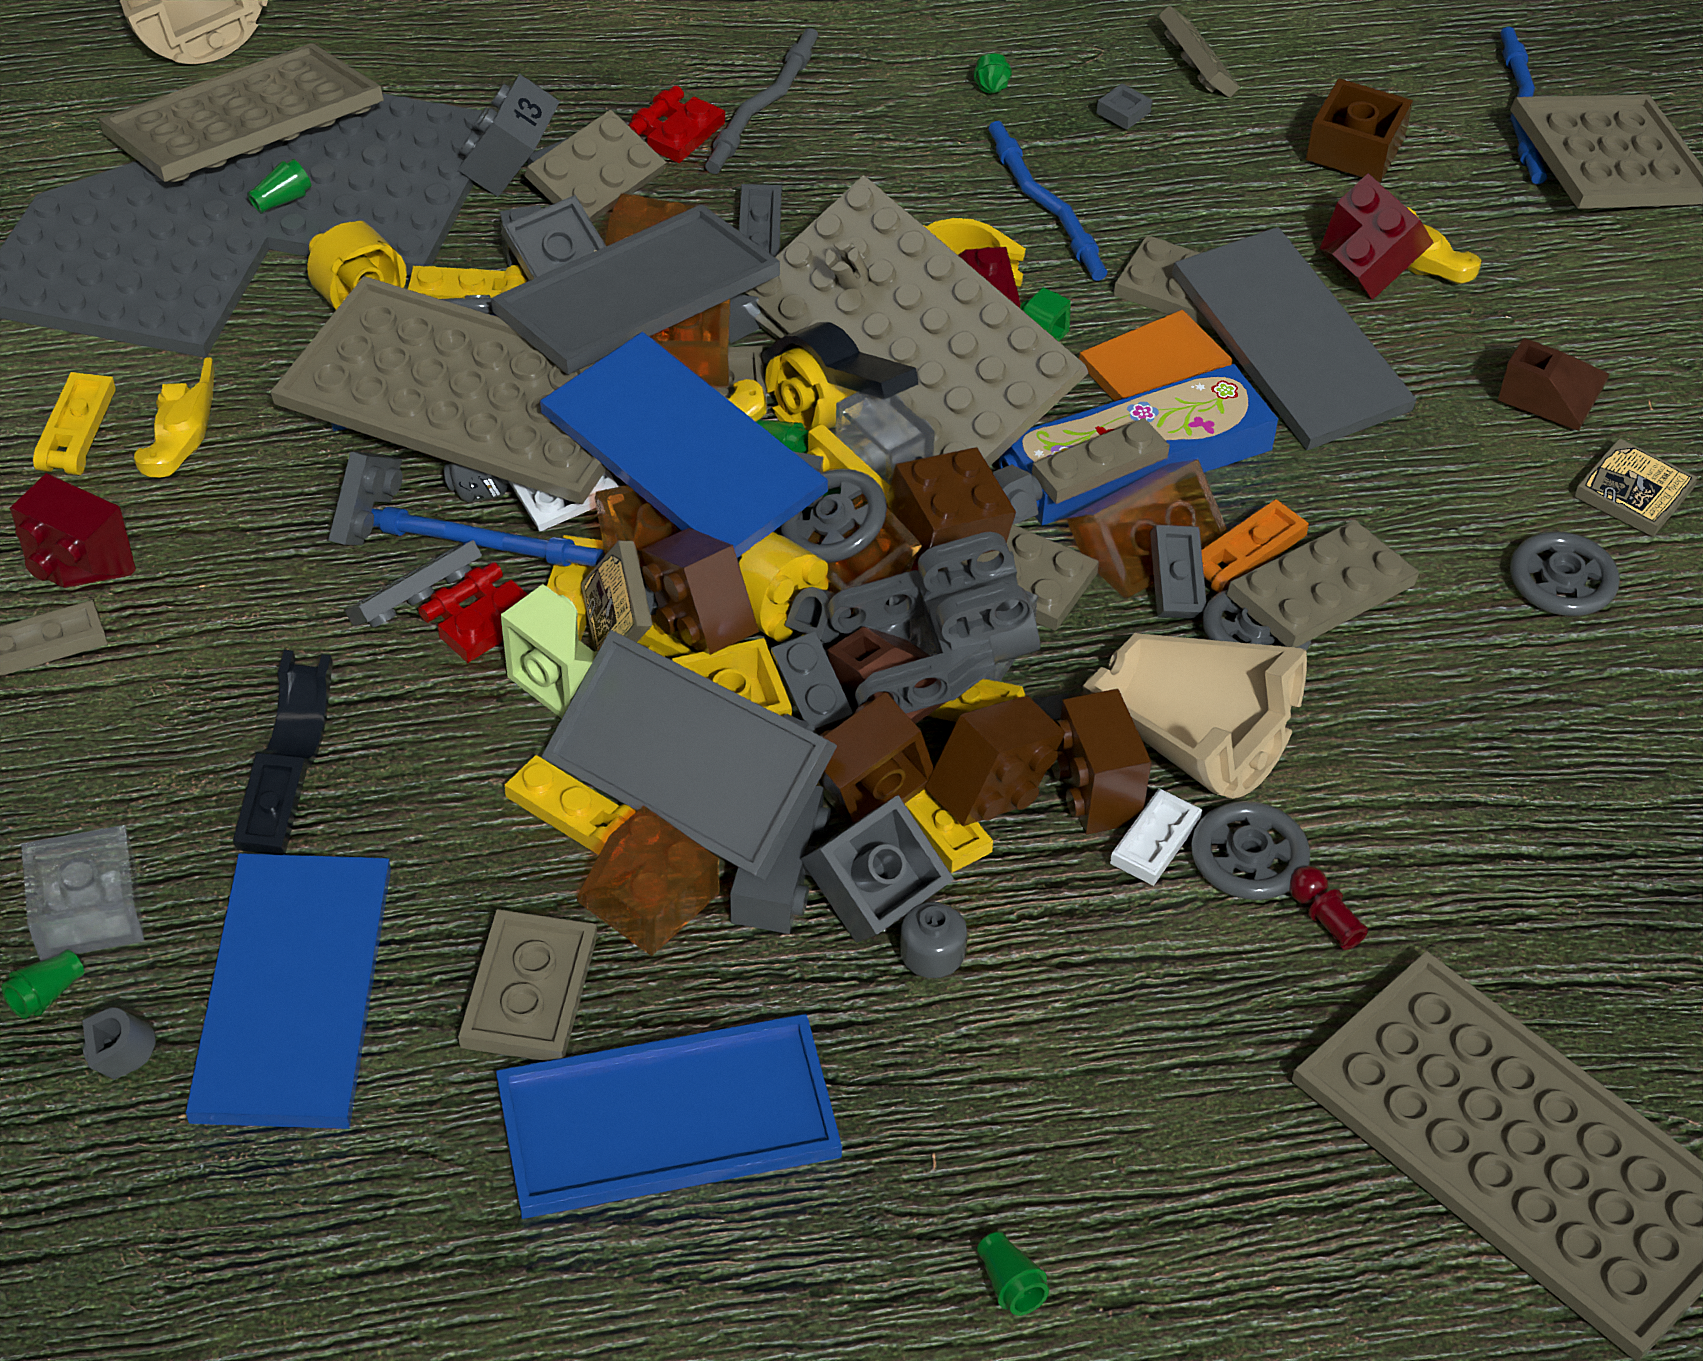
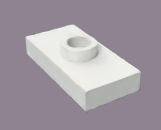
(1156, 836)

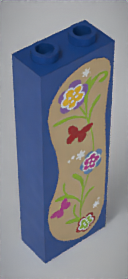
(1200, 417)

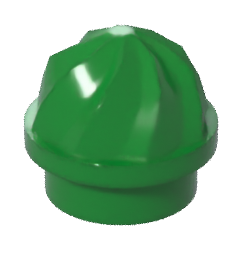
(992, 73)

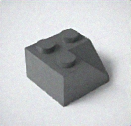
(877, 869)

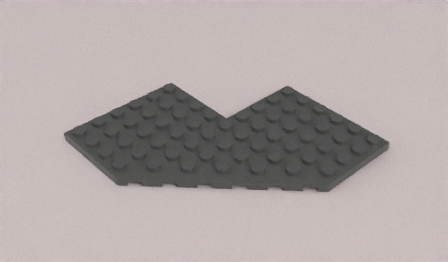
(173, 258)

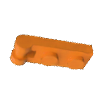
(1252, 544)

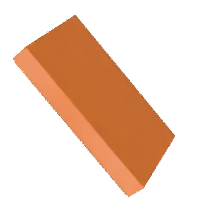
(1153, 356)

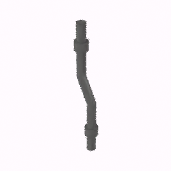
(729, 138)

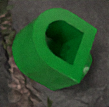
(1049, 311)

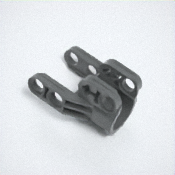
(972, 613)

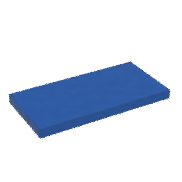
(683, 445)
(290, 992)
(666, 1115)

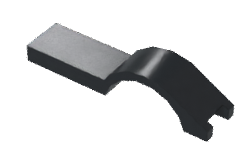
(844, 362)
(281, 769)

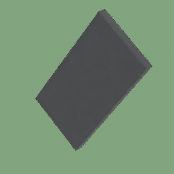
(634, 287)
(1293, 338)
(689, 753)

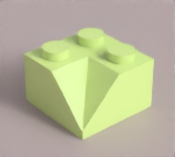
(545, 648)

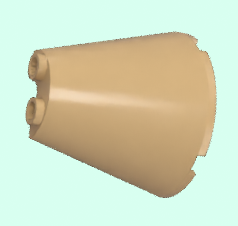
(193, 28)
(1209, 704)

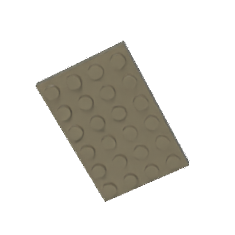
(240, 111)

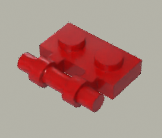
(684, 129)
(479, 625)

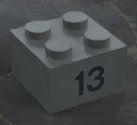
(507, 134)

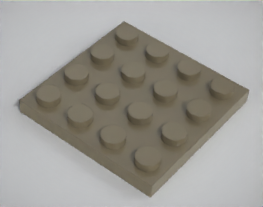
(1612, 150)

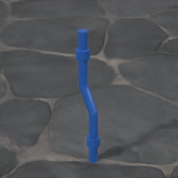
(1516, 59)
(1082, 243)
(556, 550)

